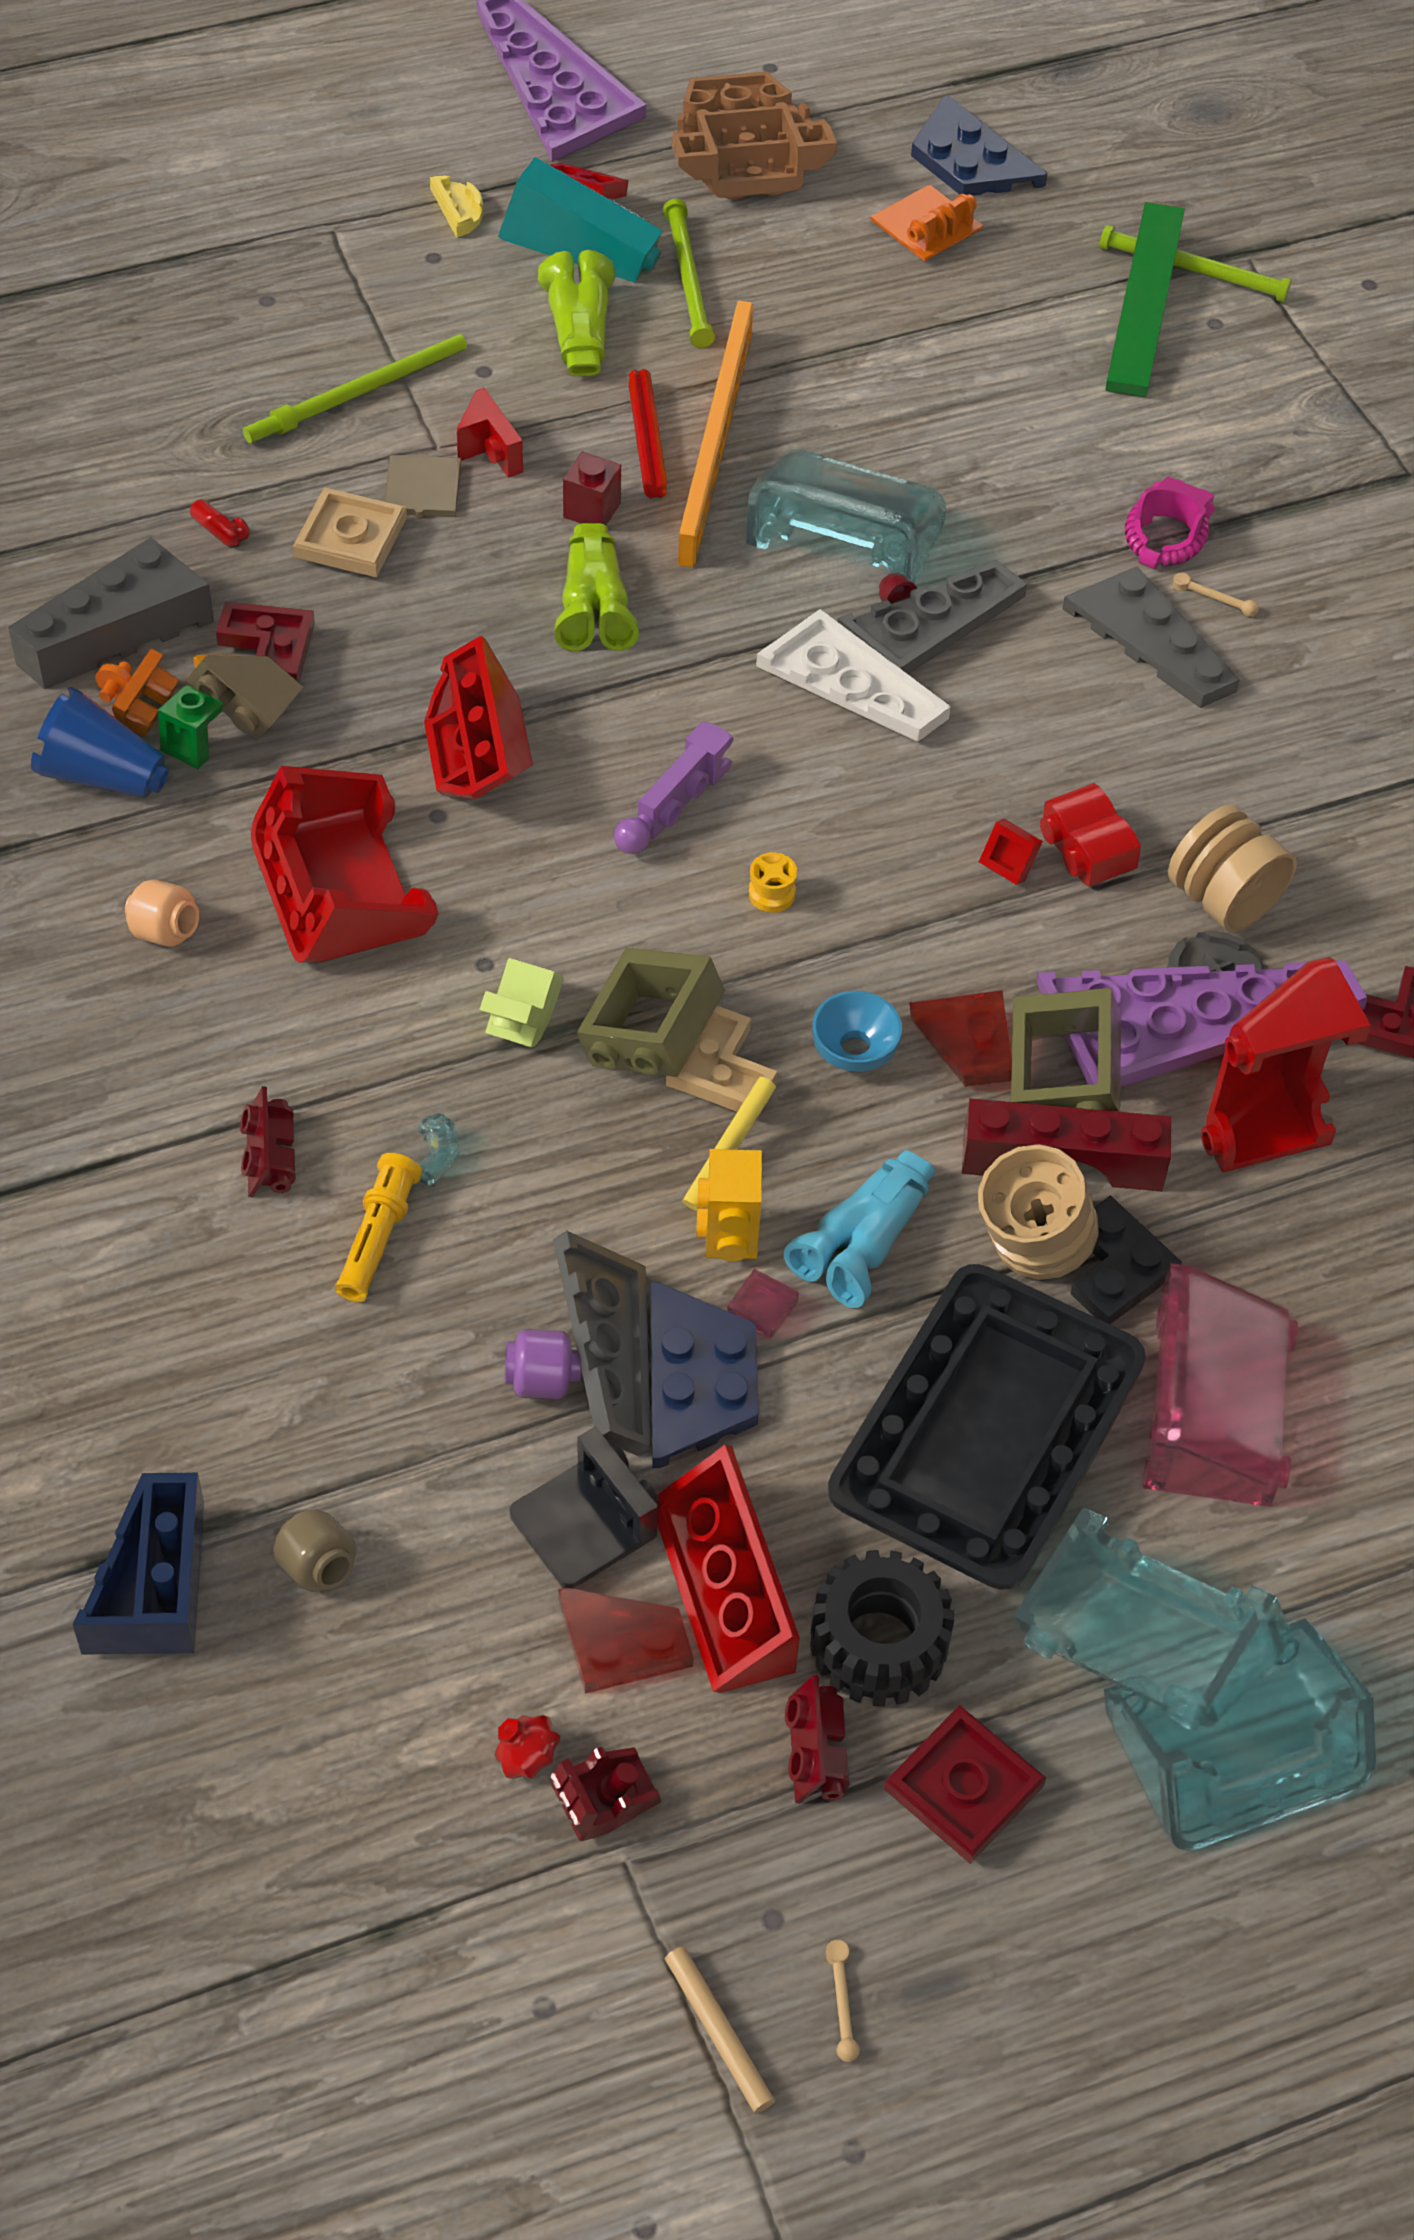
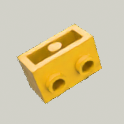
(731, 1204)

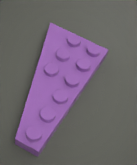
(559, 85)
(1174, 1013)

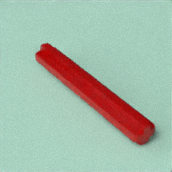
(647, 434)

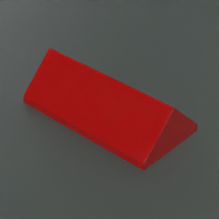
(727, 1575)

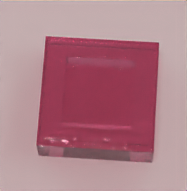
(763, 1302)

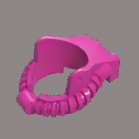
(1174, 500)

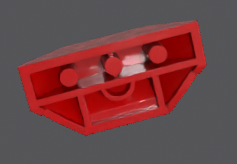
(475, 724)

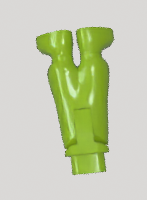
(579, 309)
(592, 584)

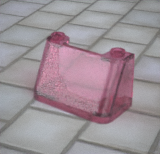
(1219, 1391)

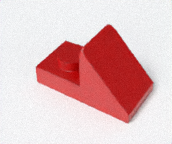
(489, 431)

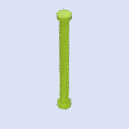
(1205, 266)
(701, 333)

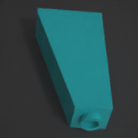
(561, 214)

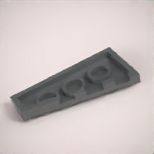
(936, 617)
(1155, 633)

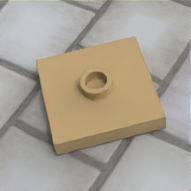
(350, 532)

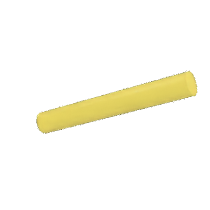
(736, 1130)

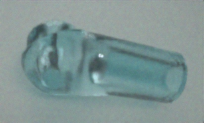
(443, 1147)

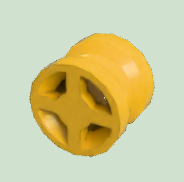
(772, 882)

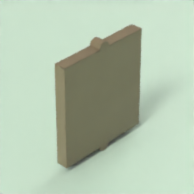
(424, 484)

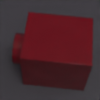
(591, 490)

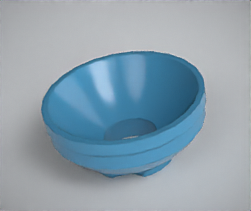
(861, 1017)

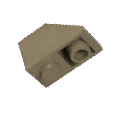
(250, 688)

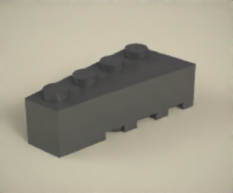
(110, 614)

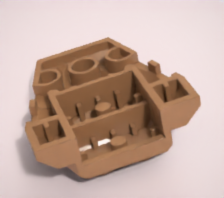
(748, 136)

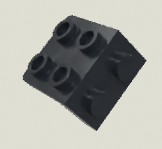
(588, 1513)

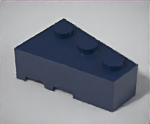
(151, 1577)

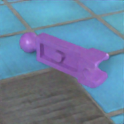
(685, 779)

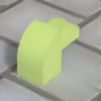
(522, 1002)

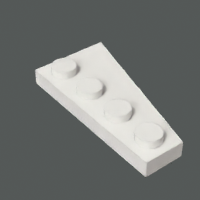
(849, 672)

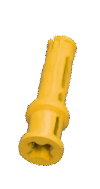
(384, 1207)

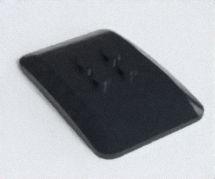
(987, 1426)

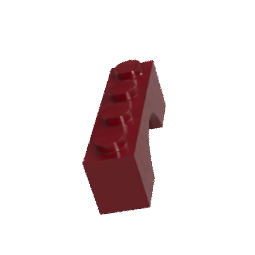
(1123, 1146)

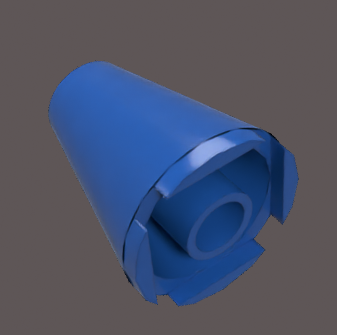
(96, 749)

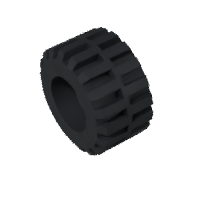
(888, 1588)

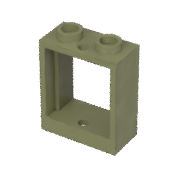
(657, 974)
(1066, 1015)

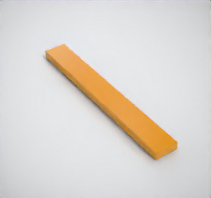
(715, 435)

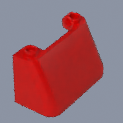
(331, 867)
(1273, 1068)

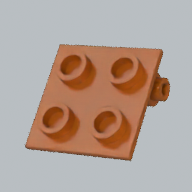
(929, 221)

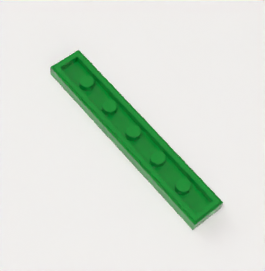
(1145, 300)

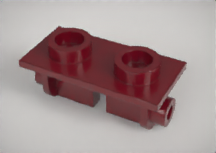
(262, 1160)
(813, 1718)

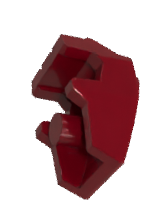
(604, 1791)

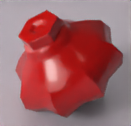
(526, 1745)

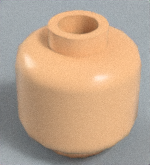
(161, 913)

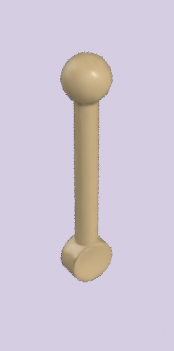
(1183, 582)
(837, 1955)

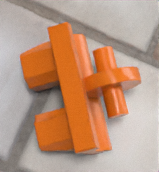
(129, 690)

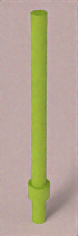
(287, 418)

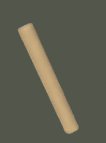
(719, 2030)

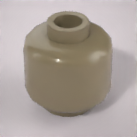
(315, 1550)

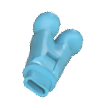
(865, 1226)

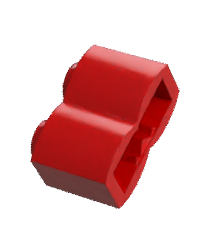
(1090, 835)

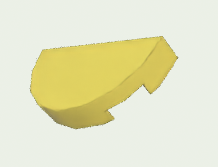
(459, 203)

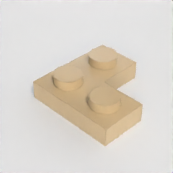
(714, 1069)

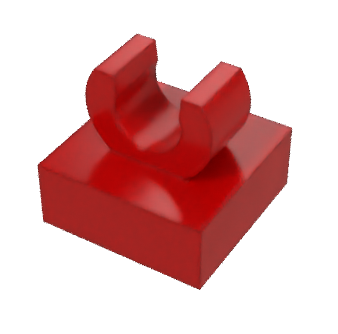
(1010, 851)

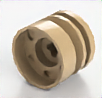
(1232, 868)
(1031, 1188)

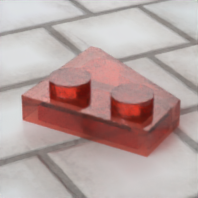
(968, 1035)
(622, 1638)

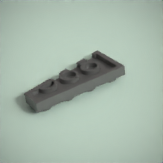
(611, 1337)

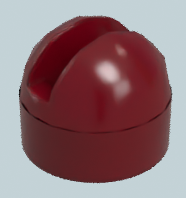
(895, 588)

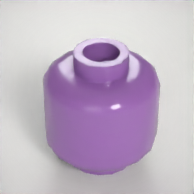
(541, 1364)

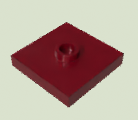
(964, 1784)

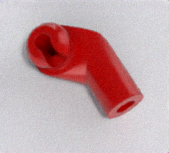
(218, 524)

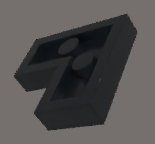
(1129, 1268)

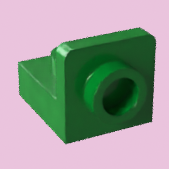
(185, 725)

